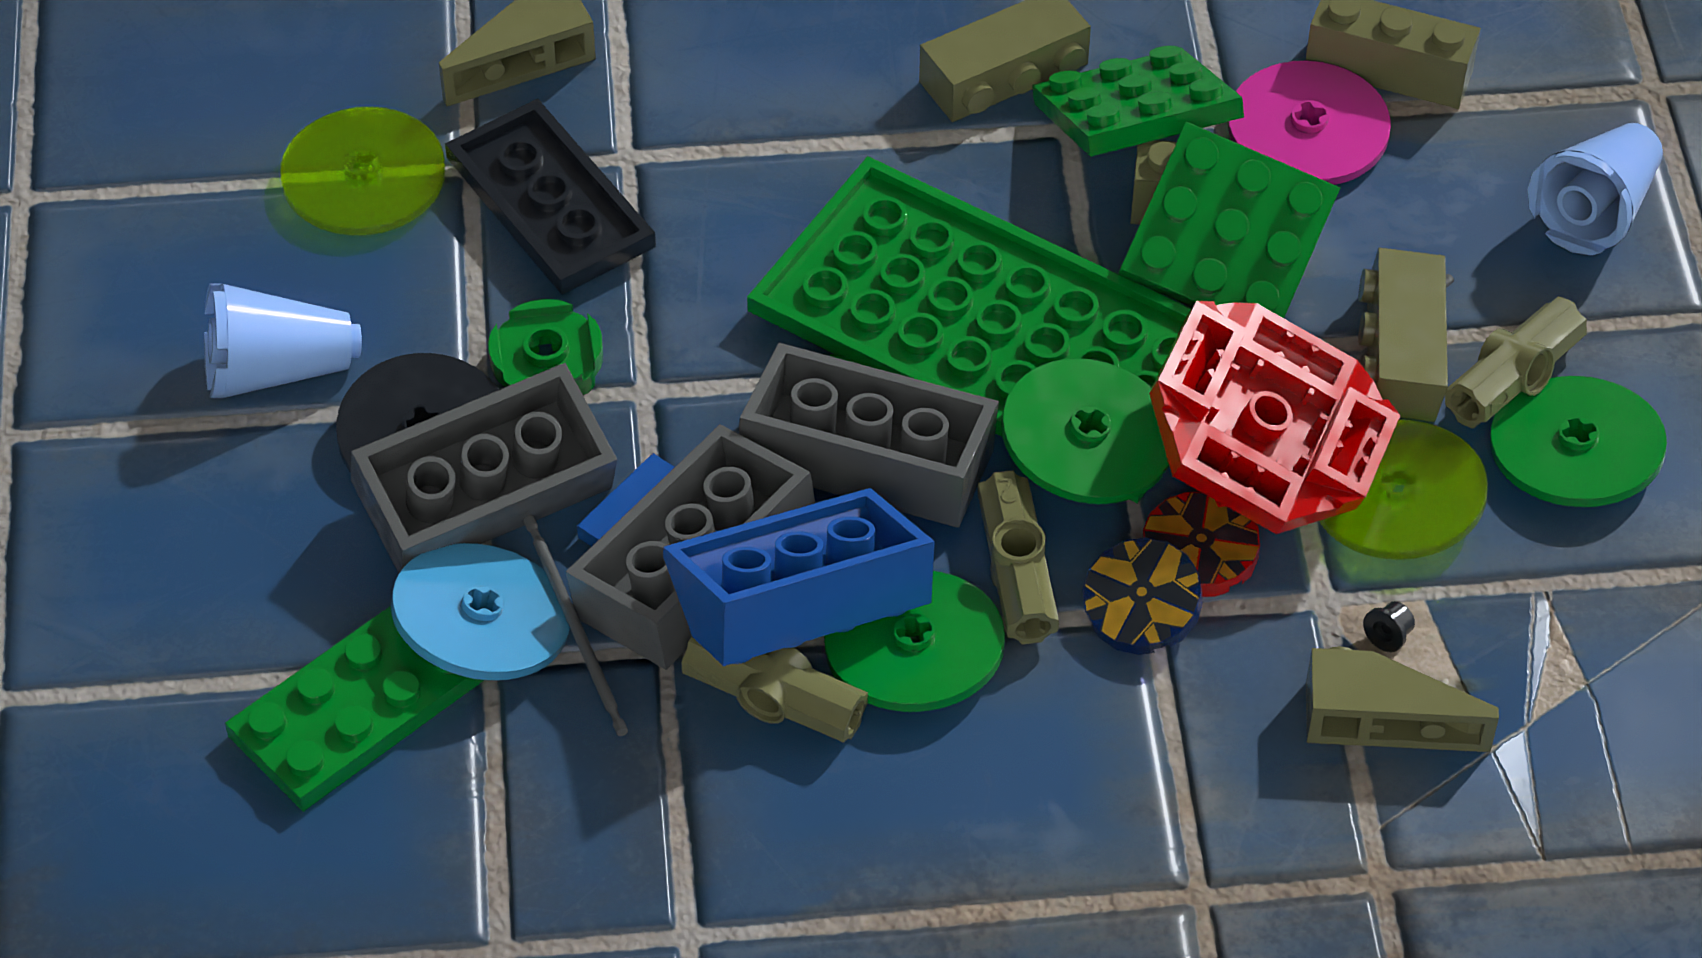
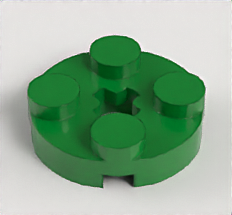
(546, 322)

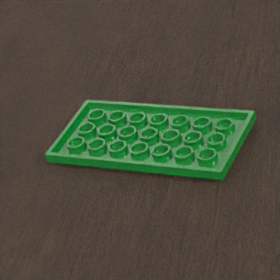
(955, 292)

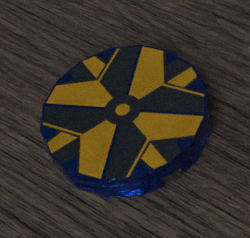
(1142, 595)

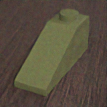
(518, 46)
(1382, 703)

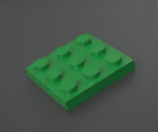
(1136, 100)
(1228, 225)

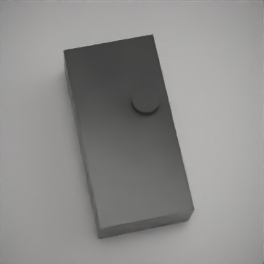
(873, 430)
(484, 467)
(623, 578)

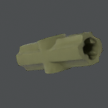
(1515, 362)
(1018, 557)
(783, 687)

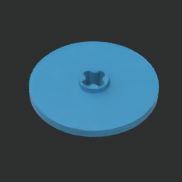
(479, 612)

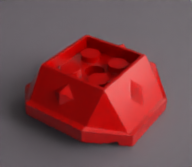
(1269, 417)

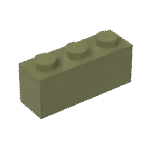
(1396, 48)
(1003, 55)
(1406, 330)

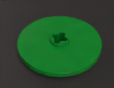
(1071, 395)
(1579, 442)
(955, 655)

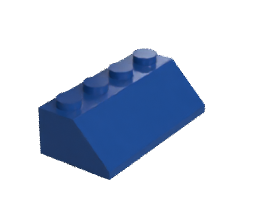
(800, 575)

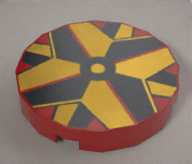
(1216, 539)

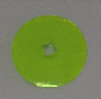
(362, 170)
(1439, 498)

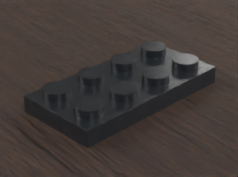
(550, 196)

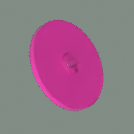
(1313, 119)

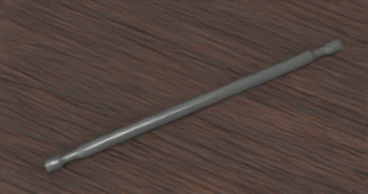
(575, 626)

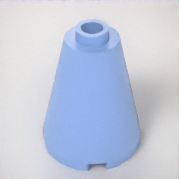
(1595, 188)
(272, 341)

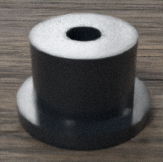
(1389, 626)

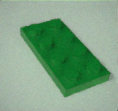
(343, 711)

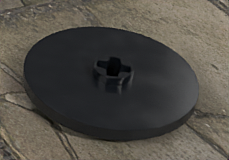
(405, 393)

